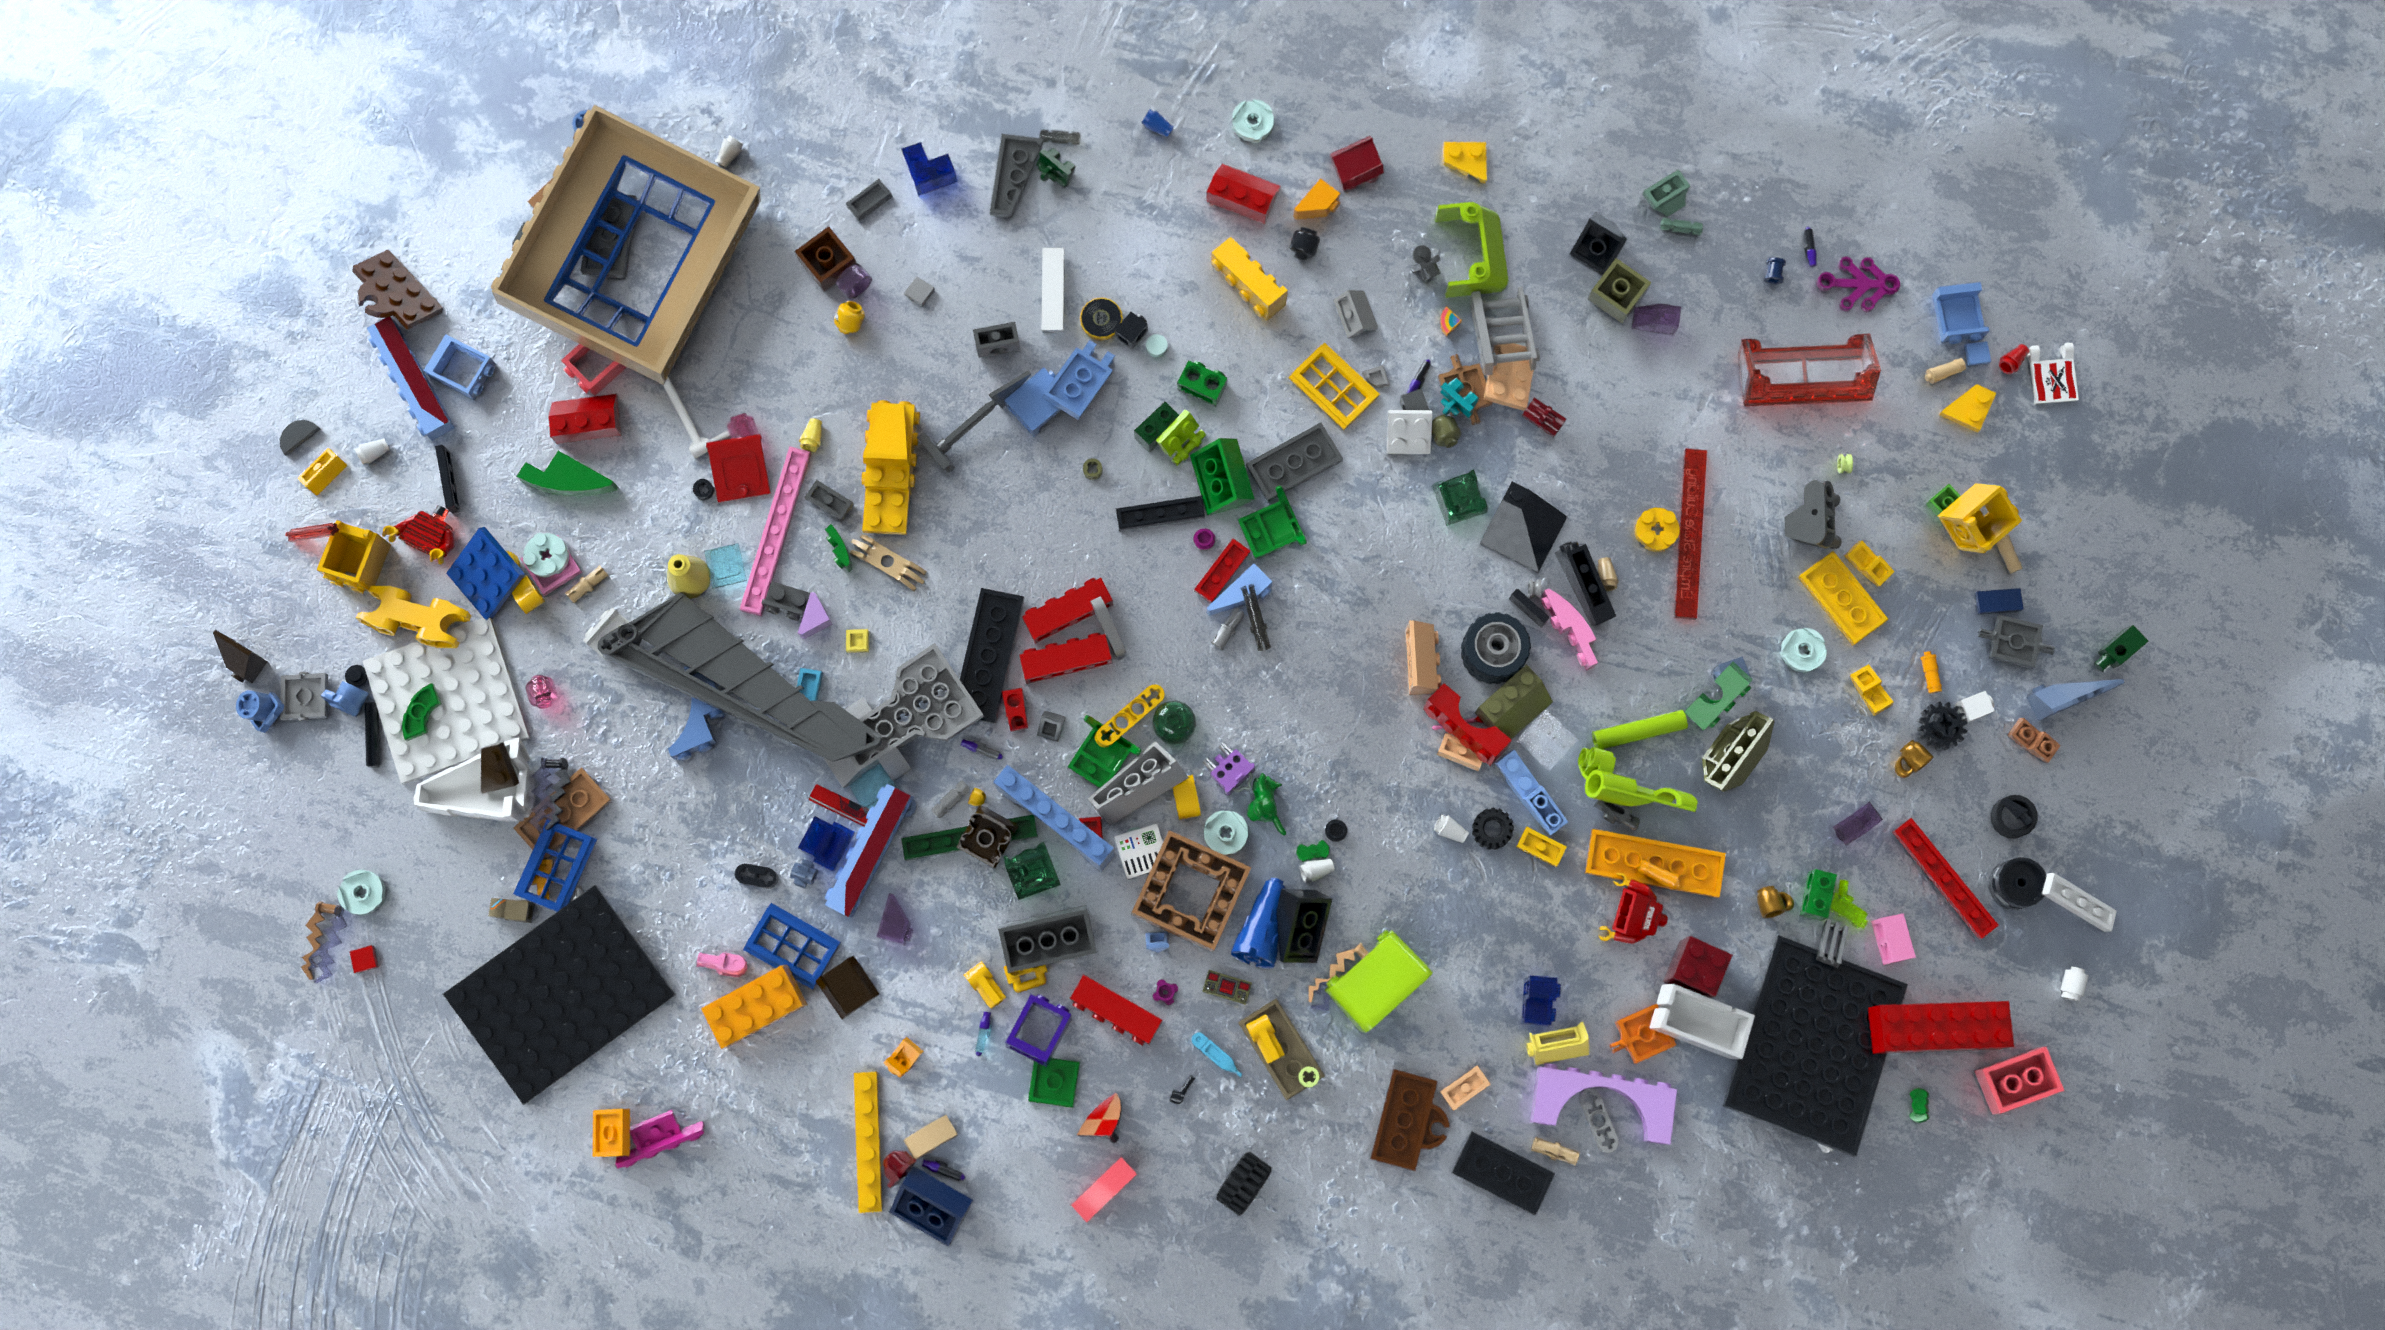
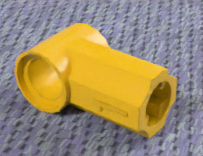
(983, 982)
(1263, 1034)

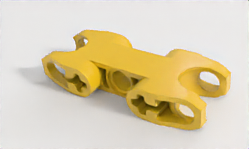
(429, 621)

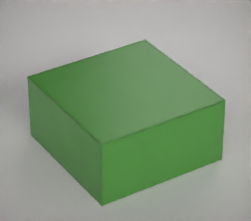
(1943, 499)

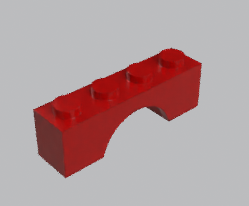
(1485, 743)

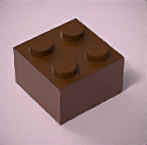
(825, 258)

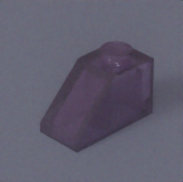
(1657, 318)
(1857, 823)
(894, 923)

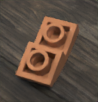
(2033, 740)

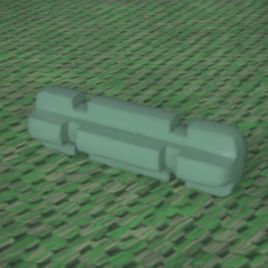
(1681, 226)

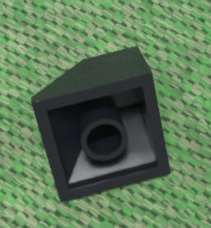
(1599, 243)

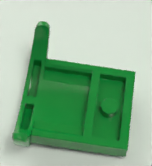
(1272, 527)
(1100, 763)

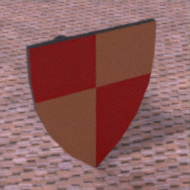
(1103, 1120)

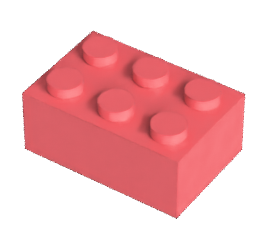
(2019, 1080)

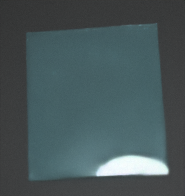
(725, 565)
(868, 786)

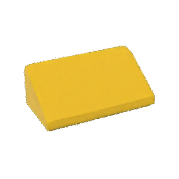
(322, 471)

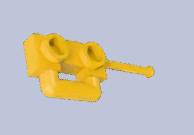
(1014, 978)

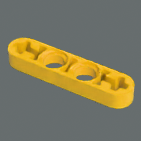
(1129, 715)

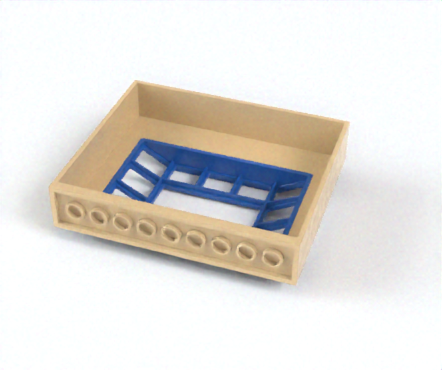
(574, 209)

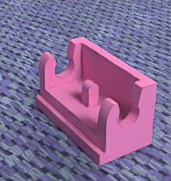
(1893, 939)

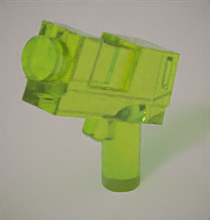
(1843, 907)

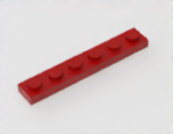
(1945, 878)

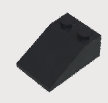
(1301, 924)

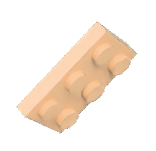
(1510, 380)

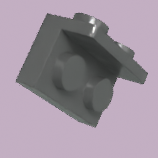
(786, 600)

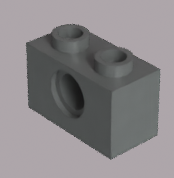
(996, 339)

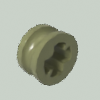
(1093, 476)

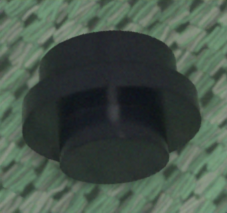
(356, 675)
(1336, 830)

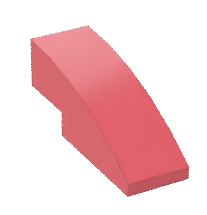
(1104, 1189)

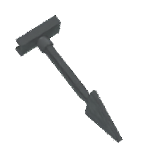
(998, 396)

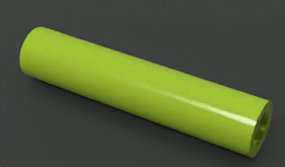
(1640, 730)

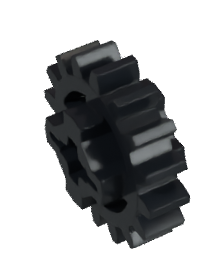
(1942, 735)

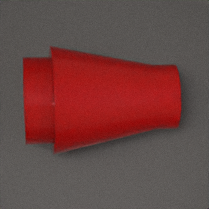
(2012, 360)

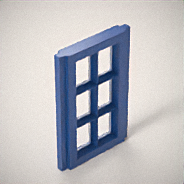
(574, 874)

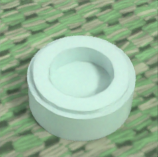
(1156, 345)

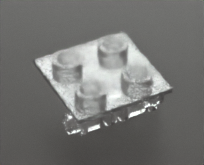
(1547, 740)

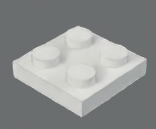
(1409, 431)

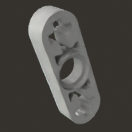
(1108, 626)
(1598, 1138)

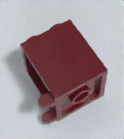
(1698, 967)

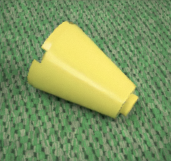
(687, 575)

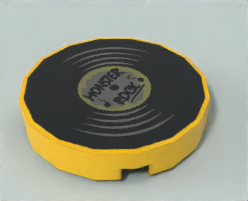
(1100, 318)

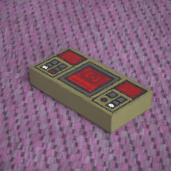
(1227, 987)

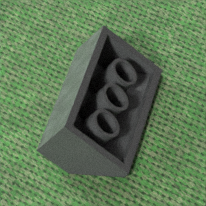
(1047, 938)

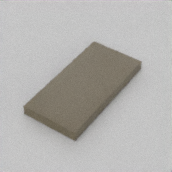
(1297, 1055)

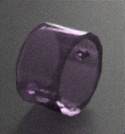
(854, 281)

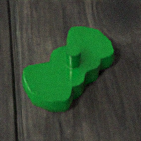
(1312, 851)
(1919, 1105)

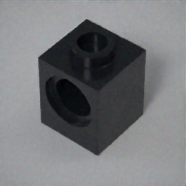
(1131, 330)

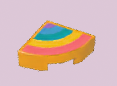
(1448, 321)

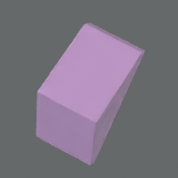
(814, 618)

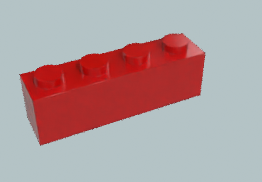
(1066, 610)
(1065, 658)
(1116, 1010)

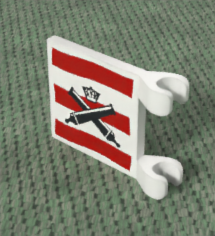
(2053, 379)

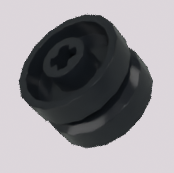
(2019, 895)

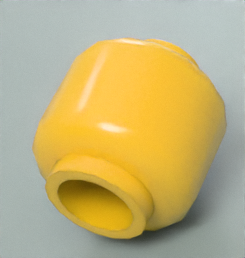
(849, 317)

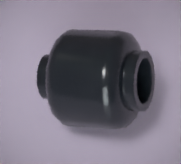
(1304, 243)

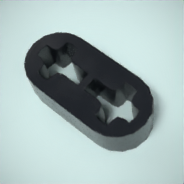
(755, 881)

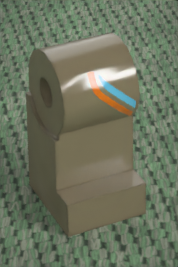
(511, 910)

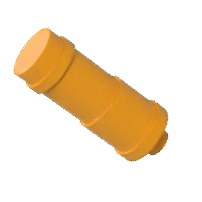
(1931, 669)
(1661, 875)

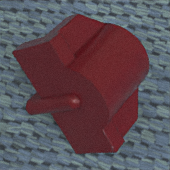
(897, 1166)

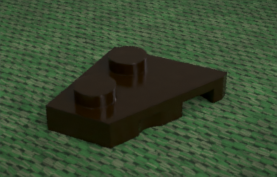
(496, 768)

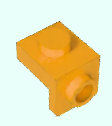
(903, 1057)

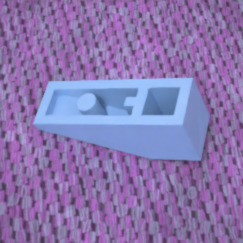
(1233, 596)

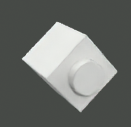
(1975, 706)

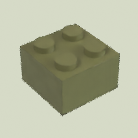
(1619, 290)

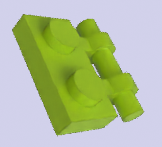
(1177, 433)

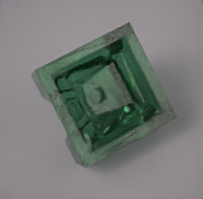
(1460, 498)
(1031, 871)

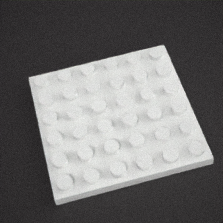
(474, 693)

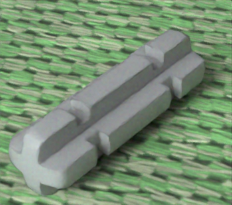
(950, 799)

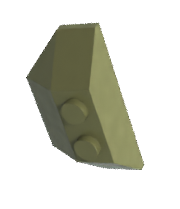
(1737, 751)

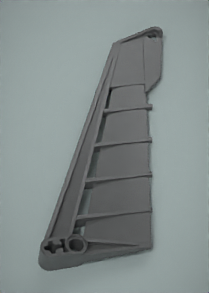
(708, 648)

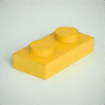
(1541, 846)

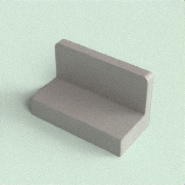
(1355, 313)

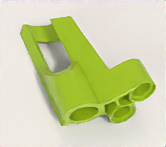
(1601, 784)

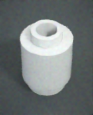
(2074, 984)

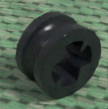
(705, 496)

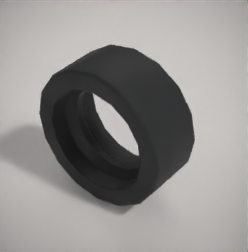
(2002, 829)

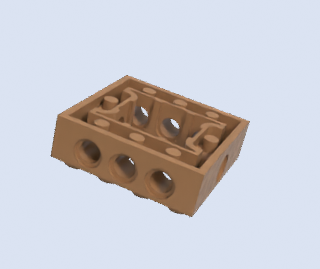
(1182, 850)

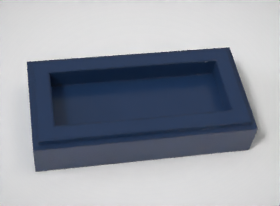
(1999, 601)

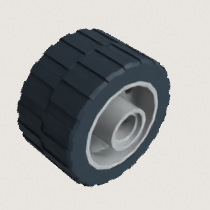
(1505, 634)

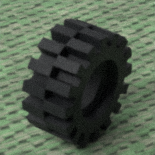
(1498, 816)

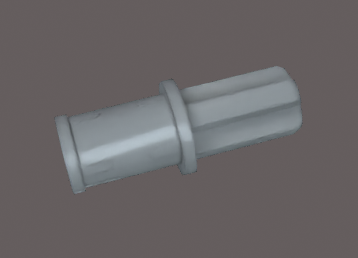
(1228, 628)

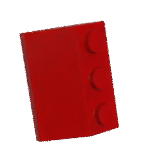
(1242, 193)
(584, 419)

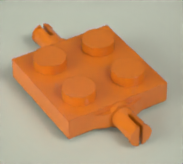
(1639, 1038)

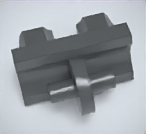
(1425, 264)

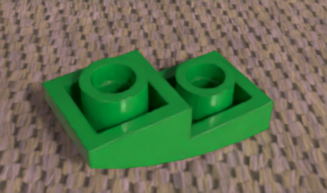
(841, 553)

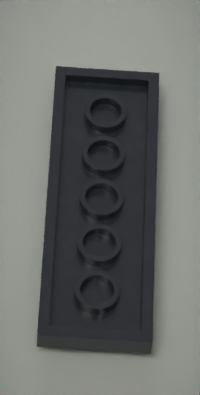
(991, 649)

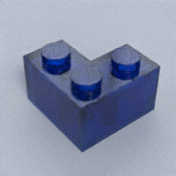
(928, 174)
(1538, 1000)

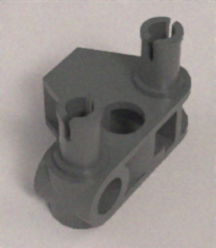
(1810, 521)

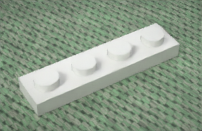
(2079, 902)

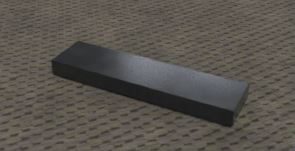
(1160, 513)

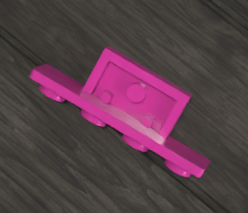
(657, 1135)

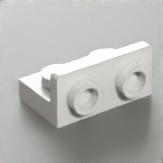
(608, 622)

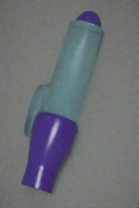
(984, 1032)

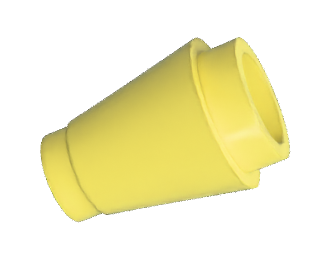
(811, 436)

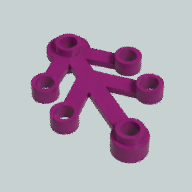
(1861, 282)

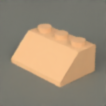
(1422, 658)

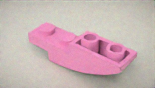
(1568, 619)

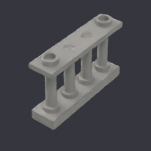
(1486, 341)

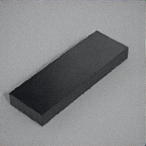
(447, 479)

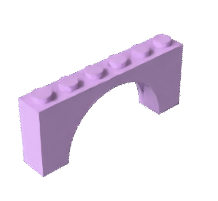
(1652, 1102)

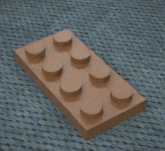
(579, 805)

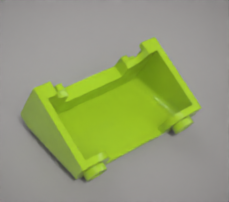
(1378, 982)

